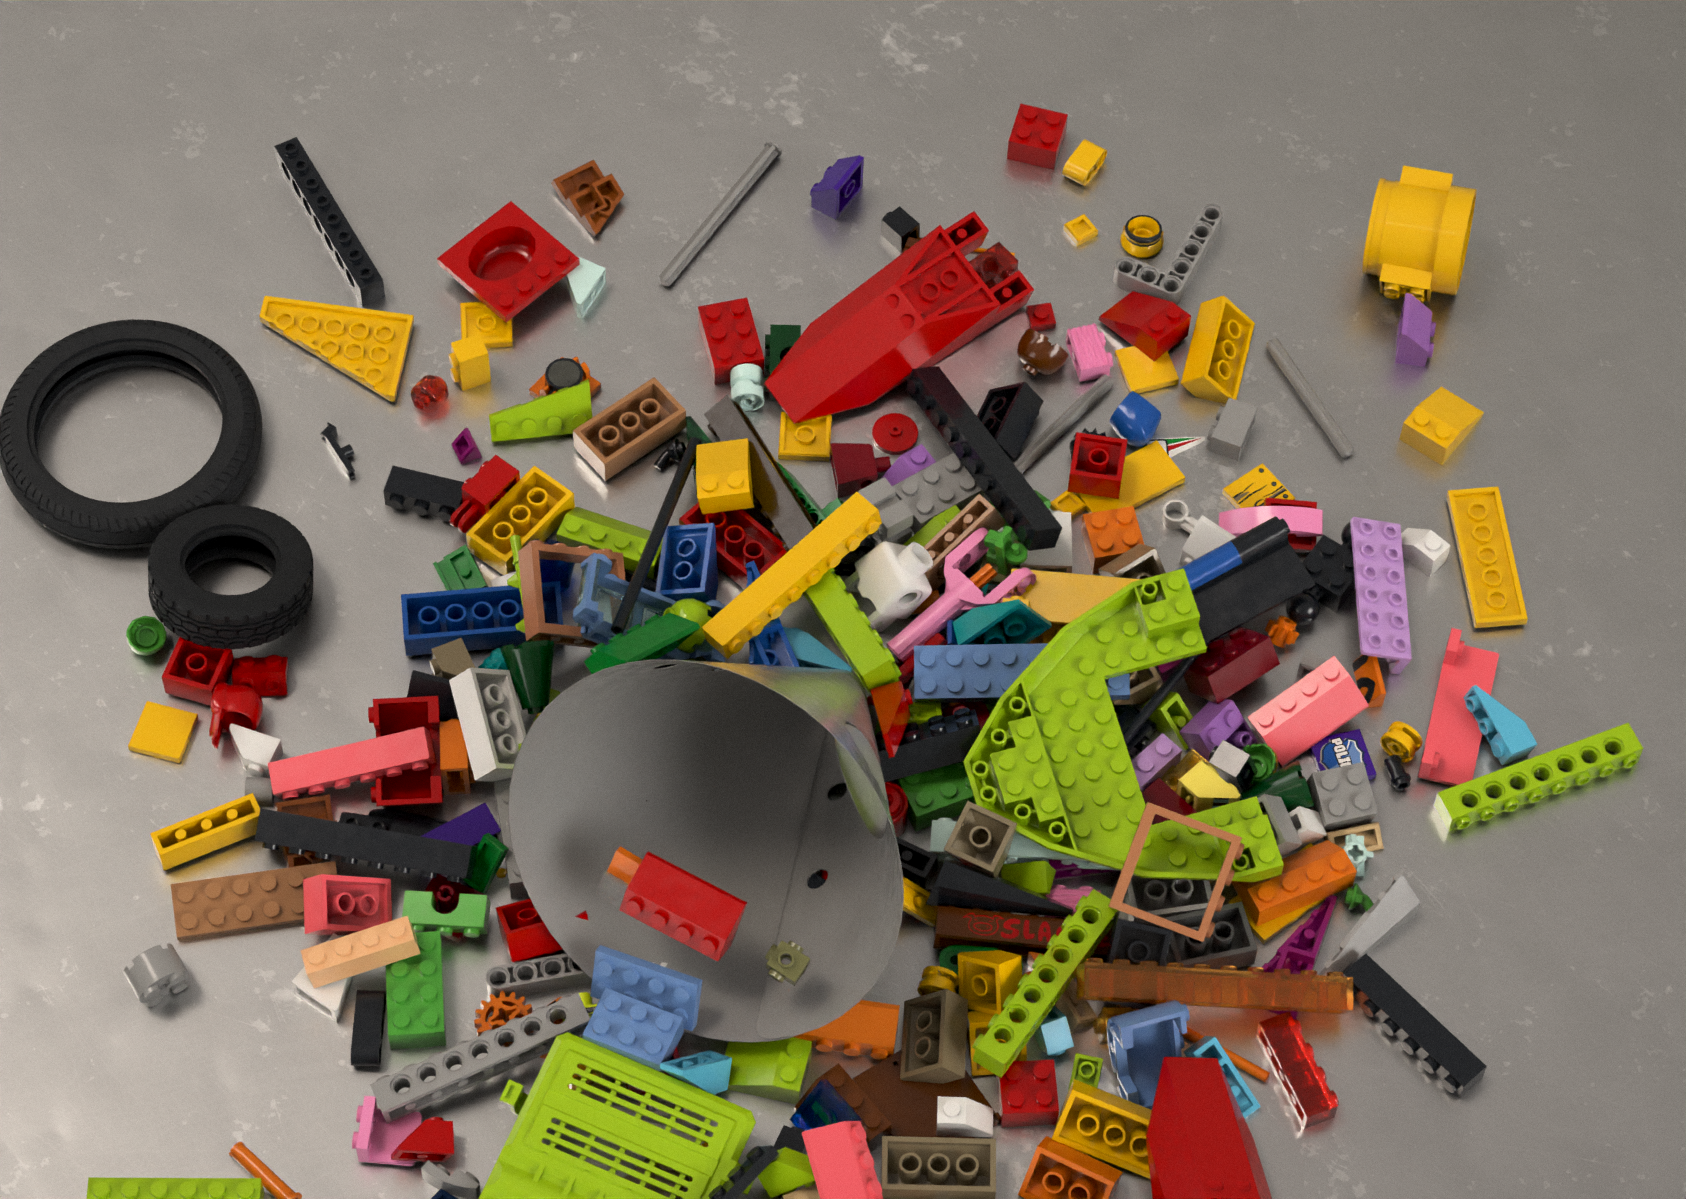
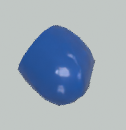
(1135, 420)

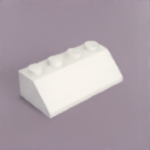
(489, 721)

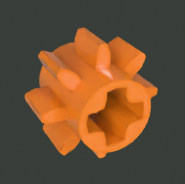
(1282, 631)

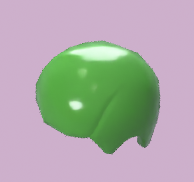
(146, 635)

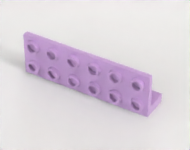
(1381, 592)

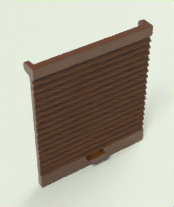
(913, 1104)

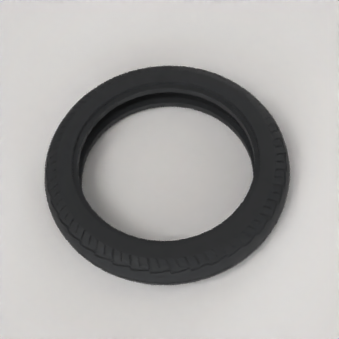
(108, 347)

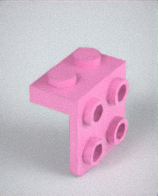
(377, 1138)

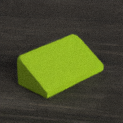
(1032, 875)

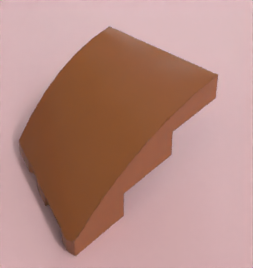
(589, 195)
(313, 807)

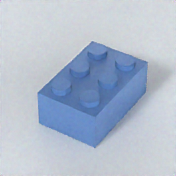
(634, 1029)

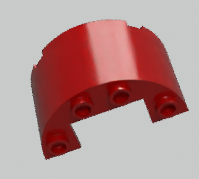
(400, 715)

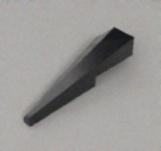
(971, 889)

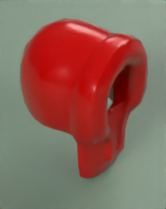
(234, 705)

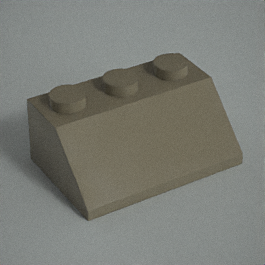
(934, 1038)

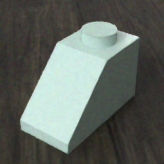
(585, 284)

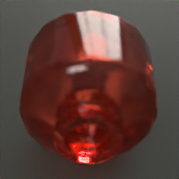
(429, 393)

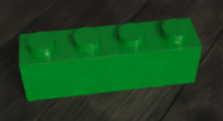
(643, 643)

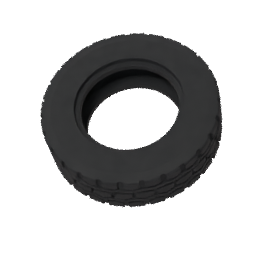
(230, 619)

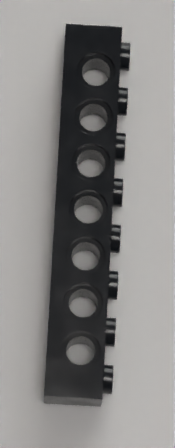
(329, 221)

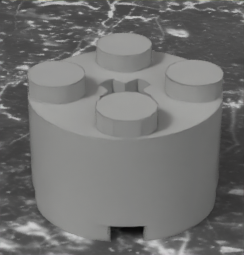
(157, 974)

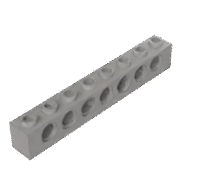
(474, 1070)

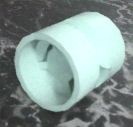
(747, 386)

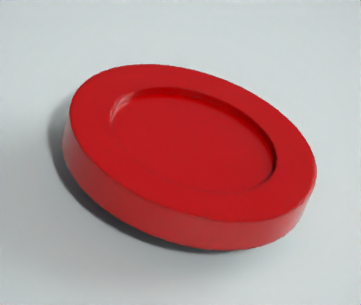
(895, 433)

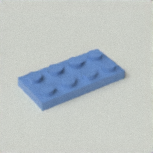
(647, 983)

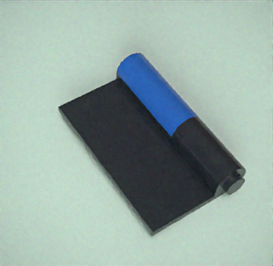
(1246, 578)

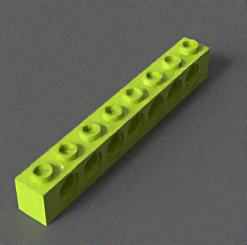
(1475, 792)
(999, 1056)

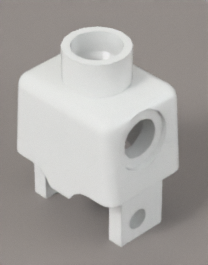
(892, 580)

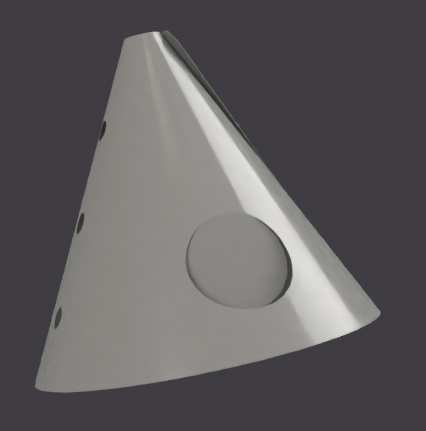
(773, 752)

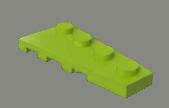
(544, 415)

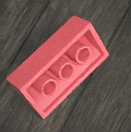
(1308, 711)
(842, 1162)

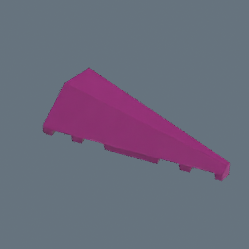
(1304, 945)

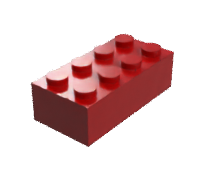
(738, 541)

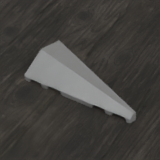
(1384, 918)

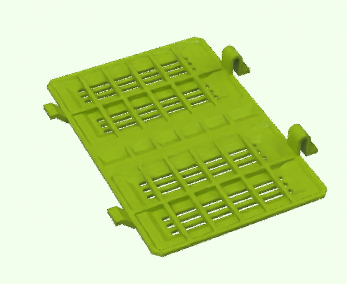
(542, 1172)

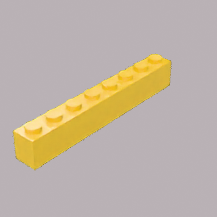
(792, 575)

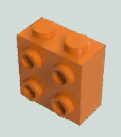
(454, 759)

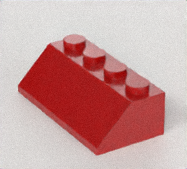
(683, 906)

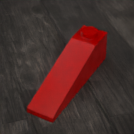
(892, 712)

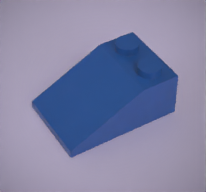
(688, 563)

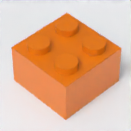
(1109, 535)

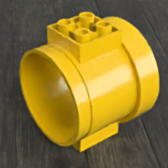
(1419, 234)

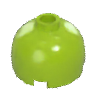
(694, 611)

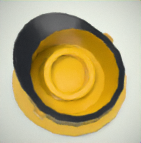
(1142, 236)

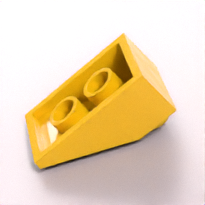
(1439, 425)
(724, 476)

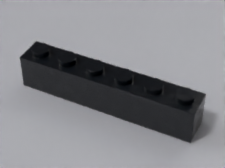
(1414, 1027)

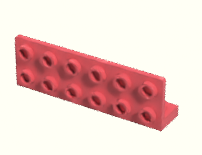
(1453, 731)

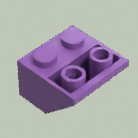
(1214, 724)

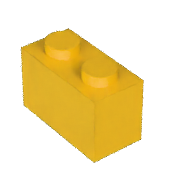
(469, 362)

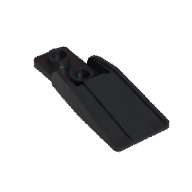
(393, 821)

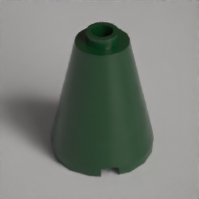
(531, 672)
(1287, 784)

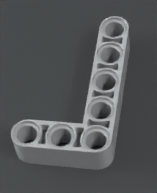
(1158, 283)
(540, 980)

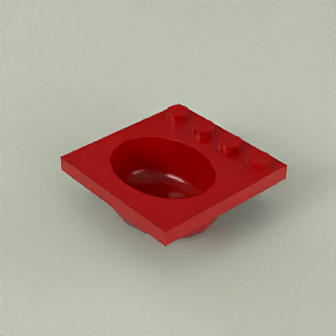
(508, 261)

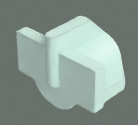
(1357, 852)

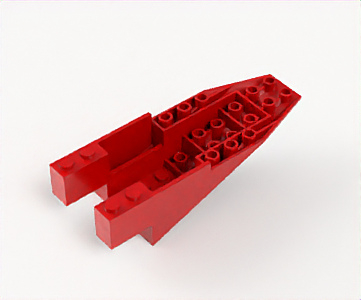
(895, 323)
(1200, 1136)

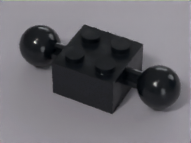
(1333, 575)

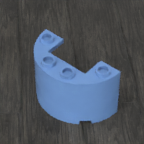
(1138, 1046)

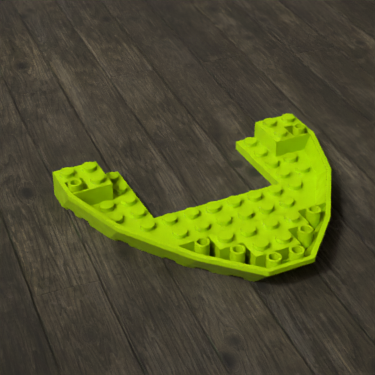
(1061, 761)

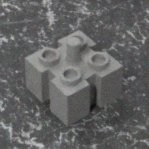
(894, 513)

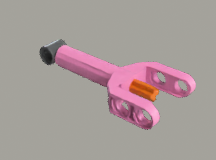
(959, 596)

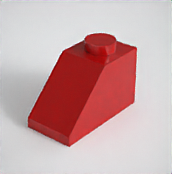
(429, 1141)

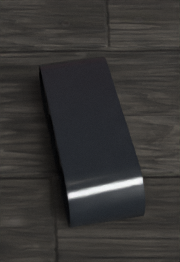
(368, 1028)

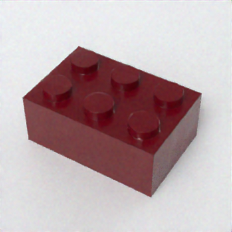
(1231, 664)

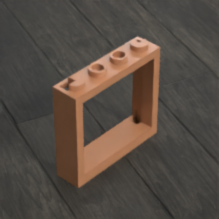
(532, 595)
(1216, 899)

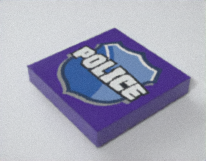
(1342, 750)

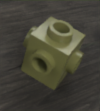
(791, 971)

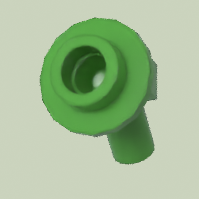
(1355, 897)

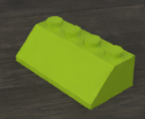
(599, 532)

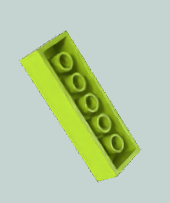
(852, 632)
(174, 1188)

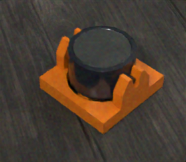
(562, 374)

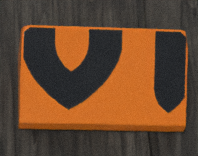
(1369, 680)

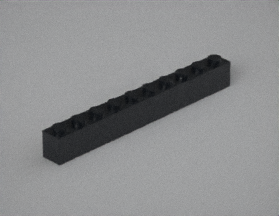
(984, 458)

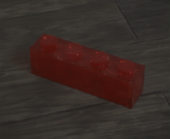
(1297, 1069)

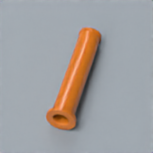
(258, 1169)

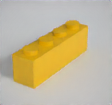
(206, 831)

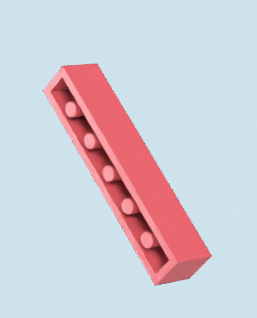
(352, 763)

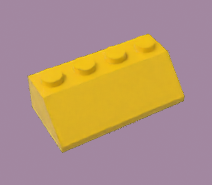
(1217, 351)
(1104, 1127)

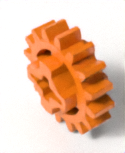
(503, 1009)

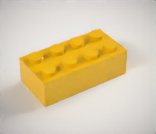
(528, 509)

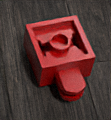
(483, 492)

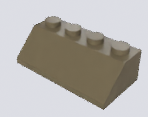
(938, 1168)

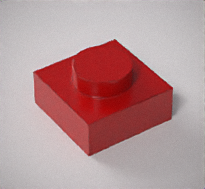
(1040, 317)

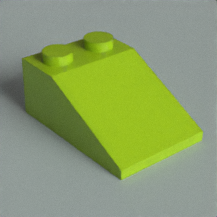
(770, 1068)

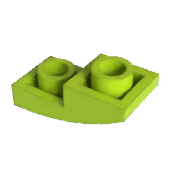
(1086, 1069)

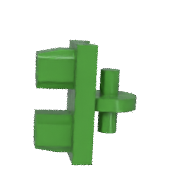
(1004, 549)

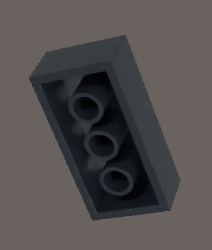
(930, 744)

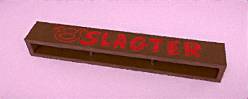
(1001, 930)

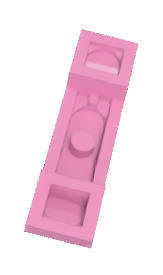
(1300, 520)

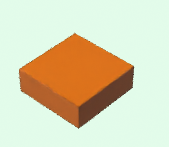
(624, 864)

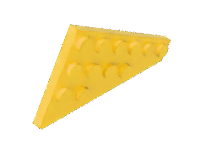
(352, 339)

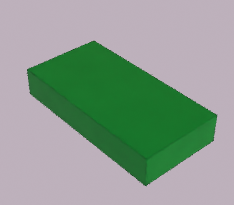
(487, 862)

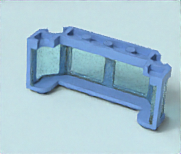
(601, 598)

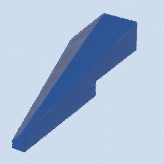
(772, 644)

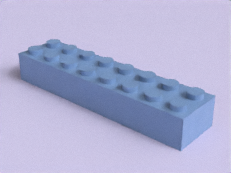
(981, 672)

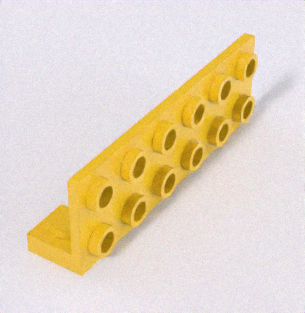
(1067, 595)

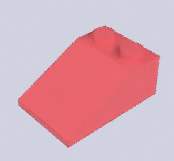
(345, 904)

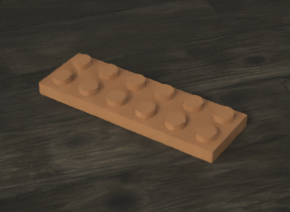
(243, 900)

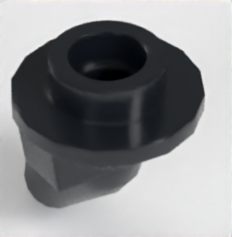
(674, 450)

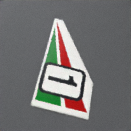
(1176, 445)

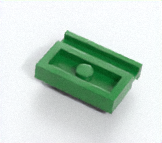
(460, 570)

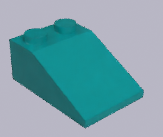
(1000, 624)

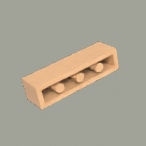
(360, 952)

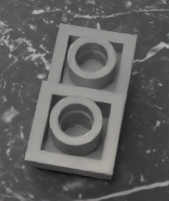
(458, 1184)

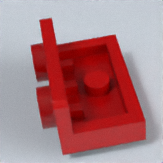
(263, 674)

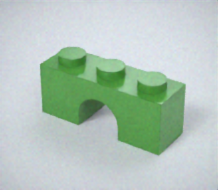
(469, 917)

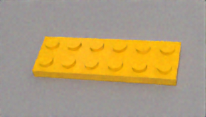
(1486, 557)

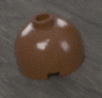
(1039, 354)

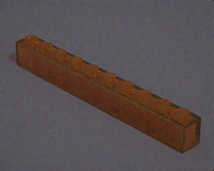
(1214, 987)

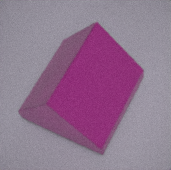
(466, 447)

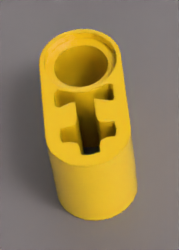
(1084, 162)

